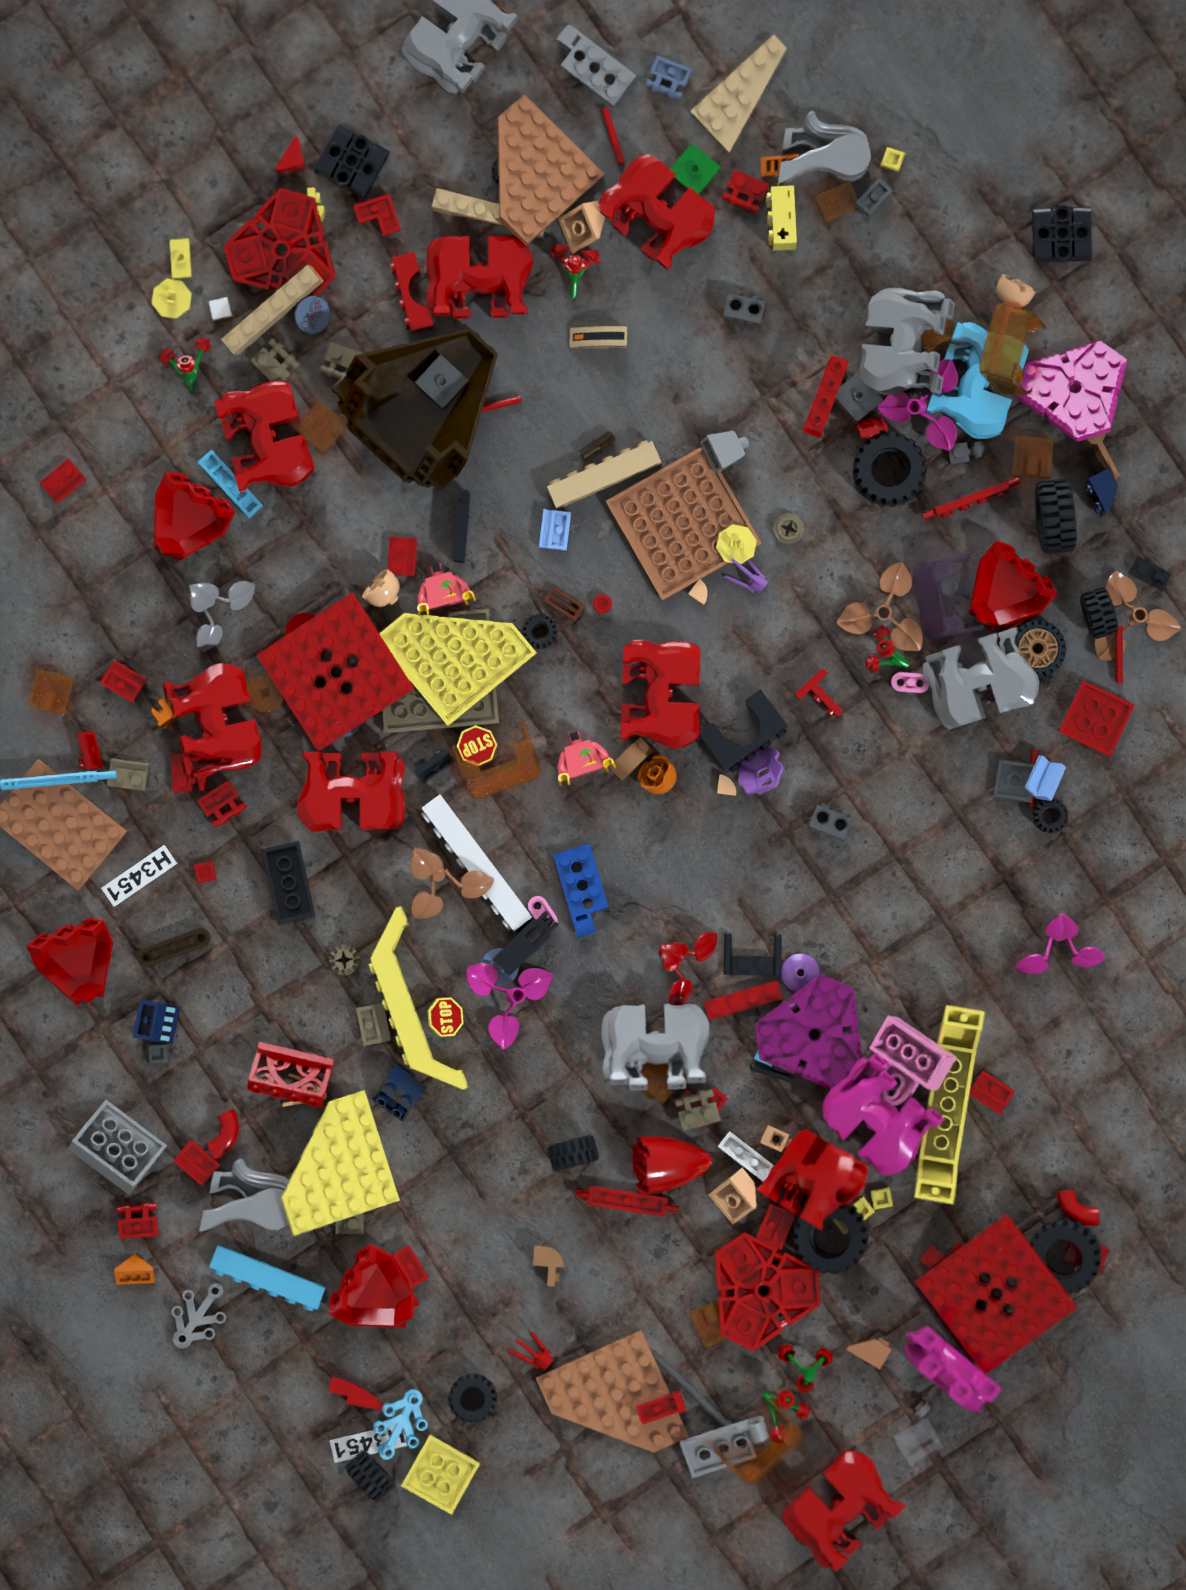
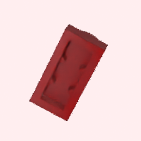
(819, 695)
(661, 1407)

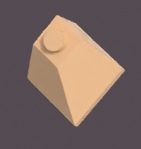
(582, 225)
(735, 1196)

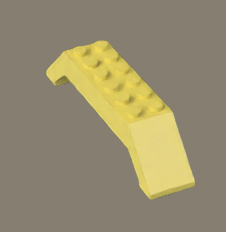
(402, 1009)
(942, 1144)

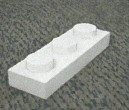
(746, 1156)

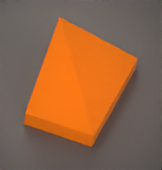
(134, 1271)

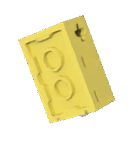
(781, 218)

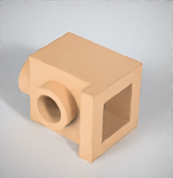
(768, 1135)

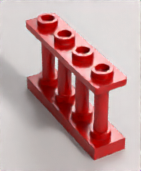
(825, 396)

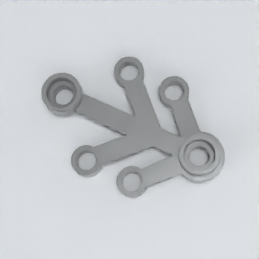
(196, 1318)

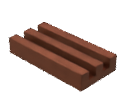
(577, 612)

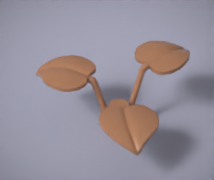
(857, 620)
(1160, 623)
(427, 864)

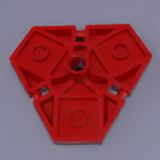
(288, 220)
(746, 1266)

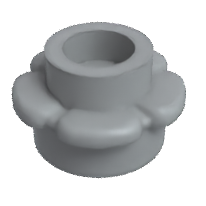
(922, 1408)

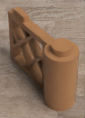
(1099, 449)

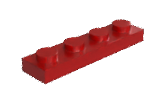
(743, 1000)

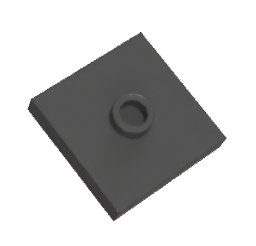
(441, 381)
(857, 398)
(1011, 781)

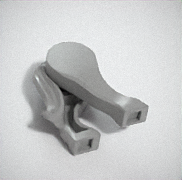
(835, 150)
(260, 1200)

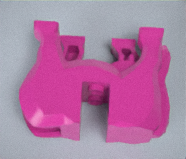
(861, 1100)
(949, 1370)

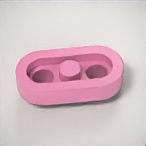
(909, 682)
(545, 907)

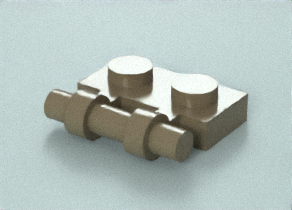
(338, 356)
(270, 366)
(699, 1115)

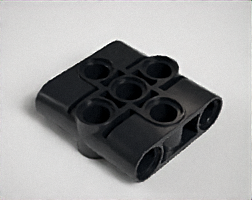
(374, 158)
(1080, 221)

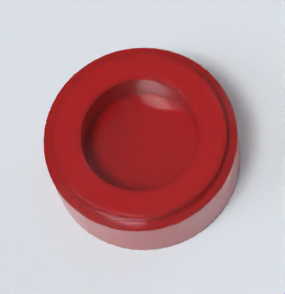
(602, 604)

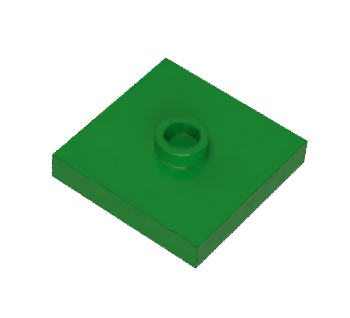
(695, 169)

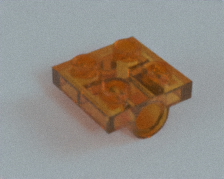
(1032, 456)
(51, 691)
(657, 1082)
(707, 1323)

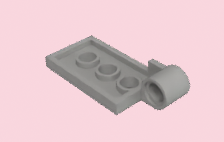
(575, 41)
(752, 1430)

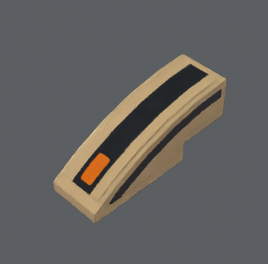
(599, 337)

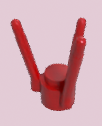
(542, 1359)

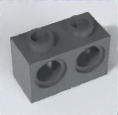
(743, 314)
(829, 826)

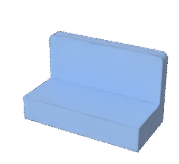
(1044, 778)

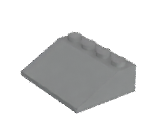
(117, 1147)

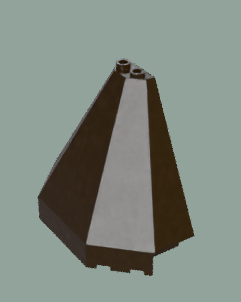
(402, 421)

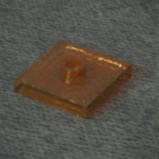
(321, 427)

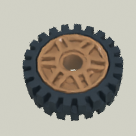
(1049, 639)

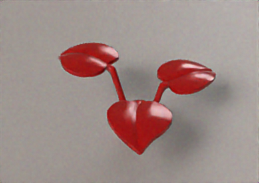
(675, 953)

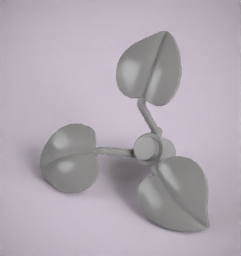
(203, 597)

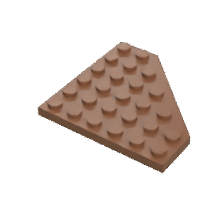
(537, 170)
(604, 1392)

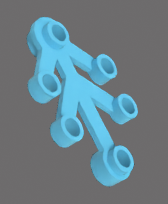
(401, 1421)

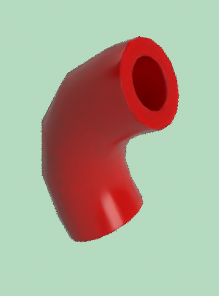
(228, 1134)
(1075, 1211)

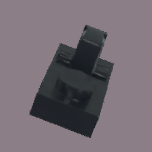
(1149, 573)
(430, 768)

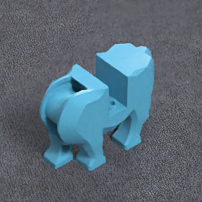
(969, 404)

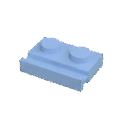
(555, 530)

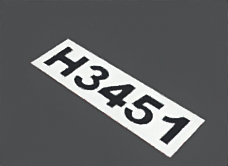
(139, 875)
(369, 1441)

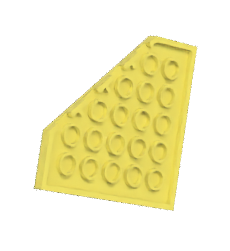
(455, 658)
(339, 1169)

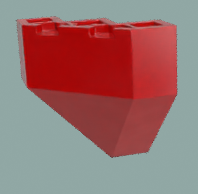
(187, 516)
(1008, 588)
(75, 959)
(373, 1292)

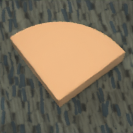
(699, 592)
(726, 786)

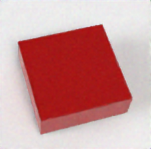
(205, 872)

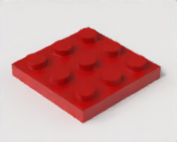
(1096, 718)

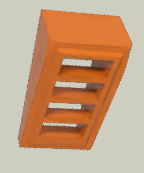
(772, 159)

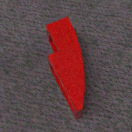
(356, 1394)

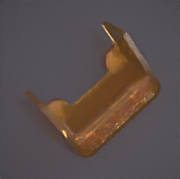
(1005, 347)
(504, 776)
(771, 1455)

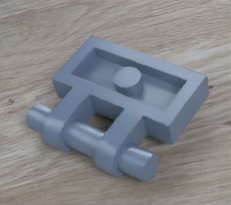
(671, 72)

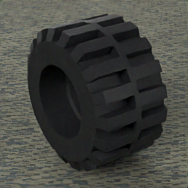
(1099, 613)
(573, 1153)
(465, 1382)
(369, 1476)

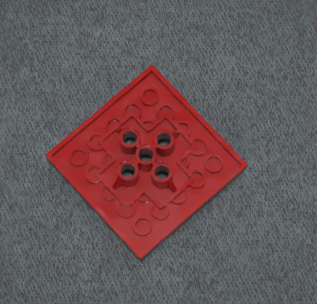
(298, 663)
(992, 1332)

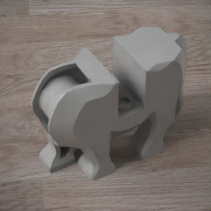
(443, 54)
(905, 317)
(956, 687)
(630, 1047)

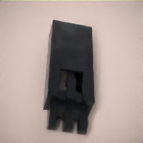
(461, 528)
(520, 948)

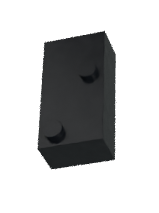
(288, 883)

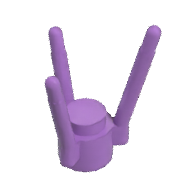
(757, 581)

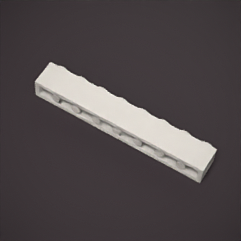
(474, 859)

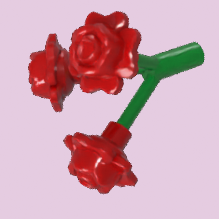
(574, 264)

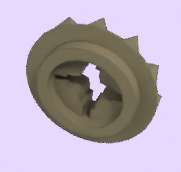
(797, 525)
(351, 965)

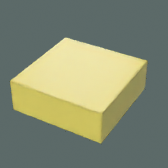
(892, 159)
(881, 1198)

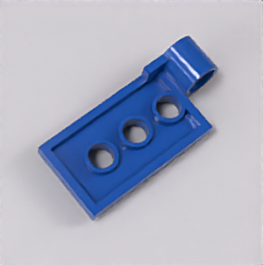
(580, 916)

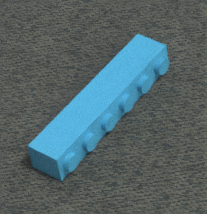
(268, 1277)

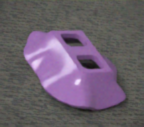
(749, 771)

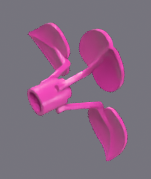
(900, 407)
(1060, 929)
(533, 984)

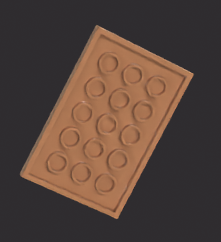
(60, 827)

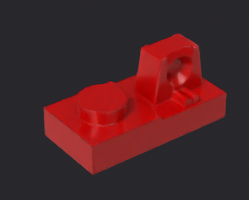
(91, 756)

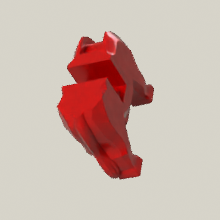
(640, 196)
(453, 277)
(259, 412)
(662, 666)
(220, 745)
(378, 791)
(817, 1170)
(823, 1526)

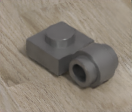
(960, 452)

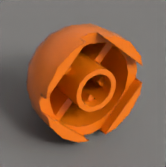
(657, 775)

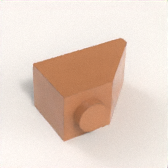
(871, 1351)

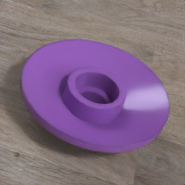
(790, 969)

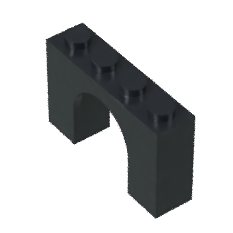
(731, 755)

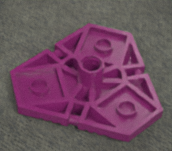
(785, 1035)

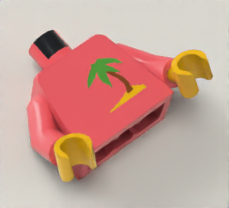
(442, 590)
(581, 758)

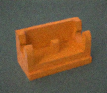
(164, 716)

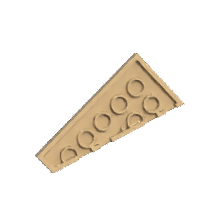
(734, 99)

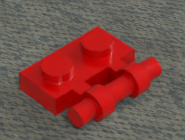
(747, 186)
(184, 783)
(219, 798)
(137, 1227)

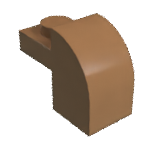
(631, 758)
(551, 1258)

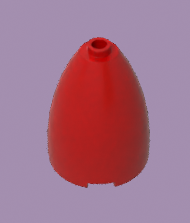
(666, 1163)

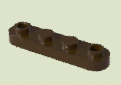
(173, 947)

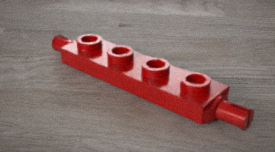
(965, 502)
(627, 1201)

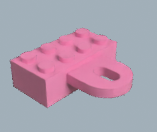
(910, 1058)

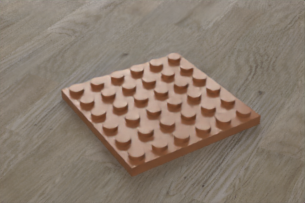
(677, 521)

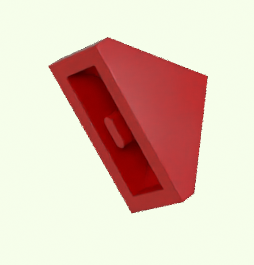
(292, 158)

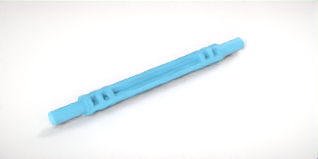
(49, 780)

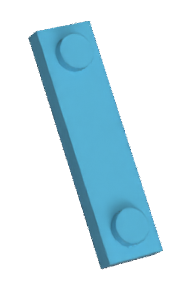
(226, 480)

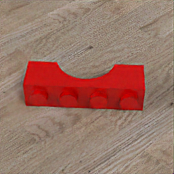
(407, 269)

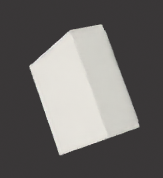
(220, 309)

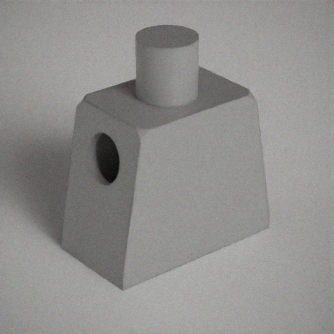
(724, 449)

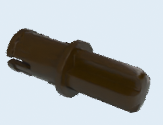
(597, 445)

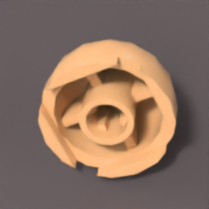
(1014, 292)
(383, 590)

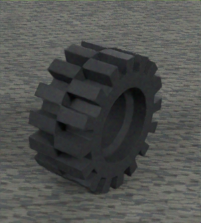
(551, 631)
(1050, 827)

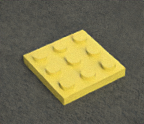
(440, 1474)

